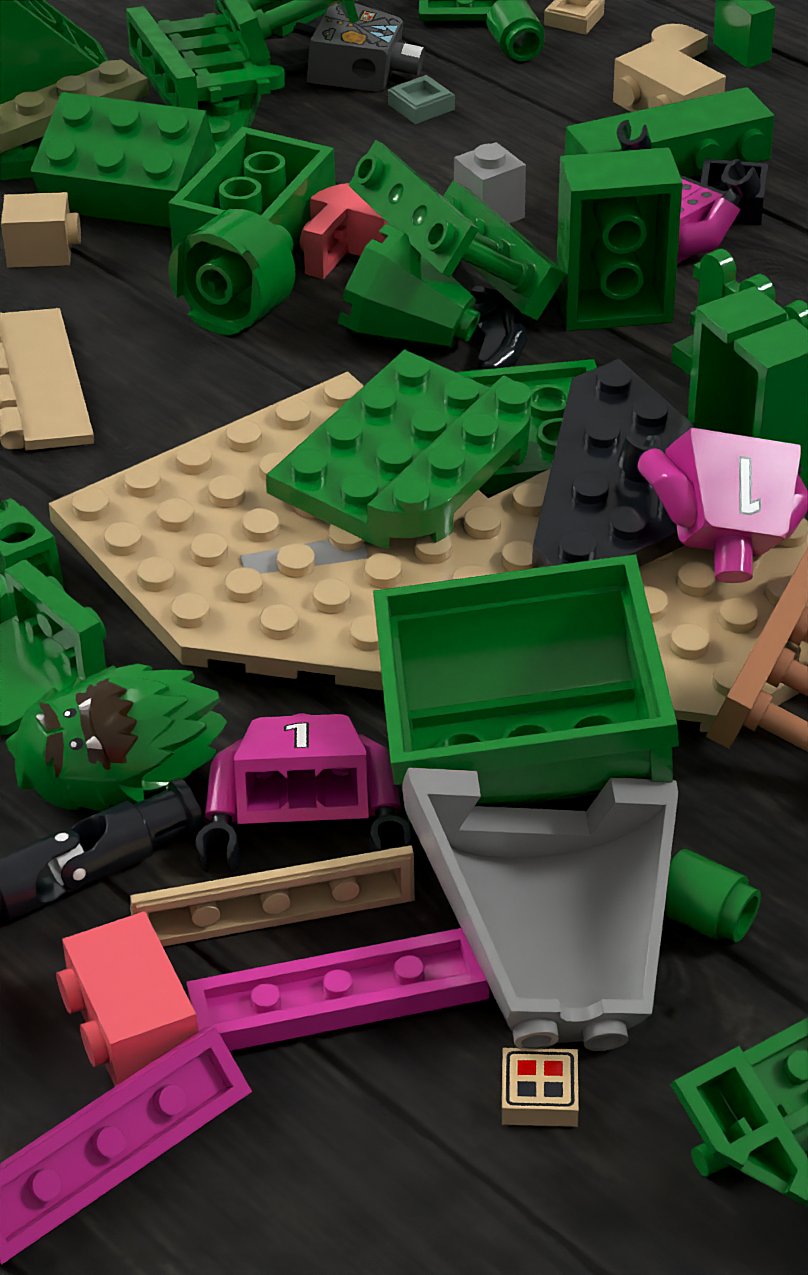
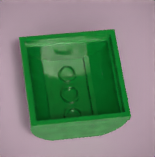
(527, 680)

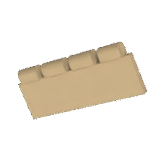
(39, 384)

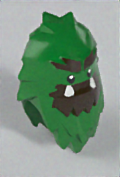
(115, 736)

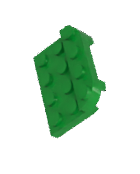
(406, 451)

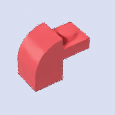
(338, 226)

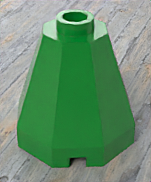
(405, 298)

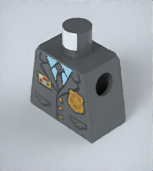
(360, 52)

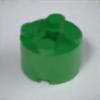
(233, 270)

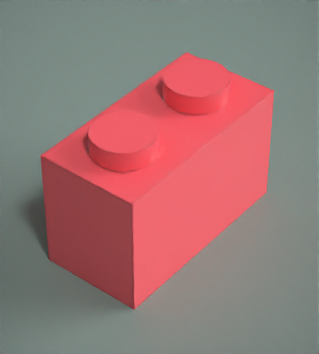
(125, 995)

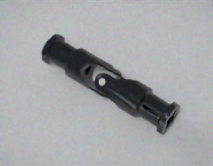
(95, 848)

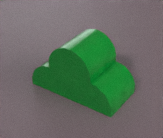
(41, 47)

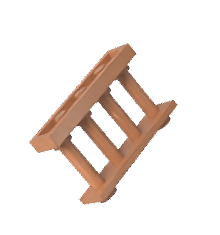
(771, 664)

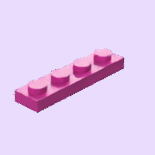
(339, 989)
(115, 1137)

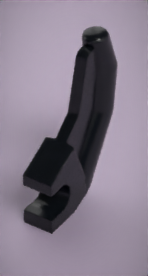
(500, 327)

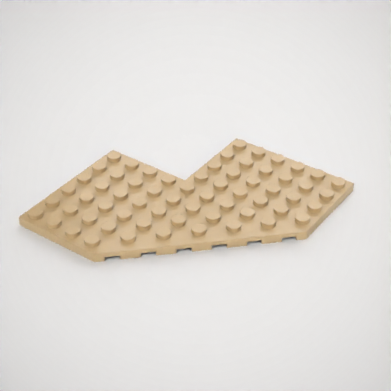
(180, 521)

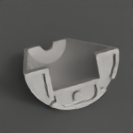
(555, 900)

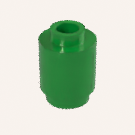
(516, 29)
(710, 897)

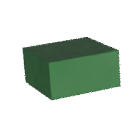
(745, 30)

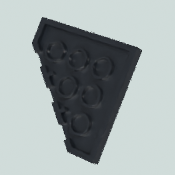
(589, 501)

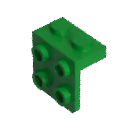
(44, 642)

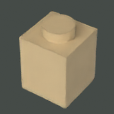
(39, 229)

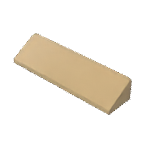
(279, 896)

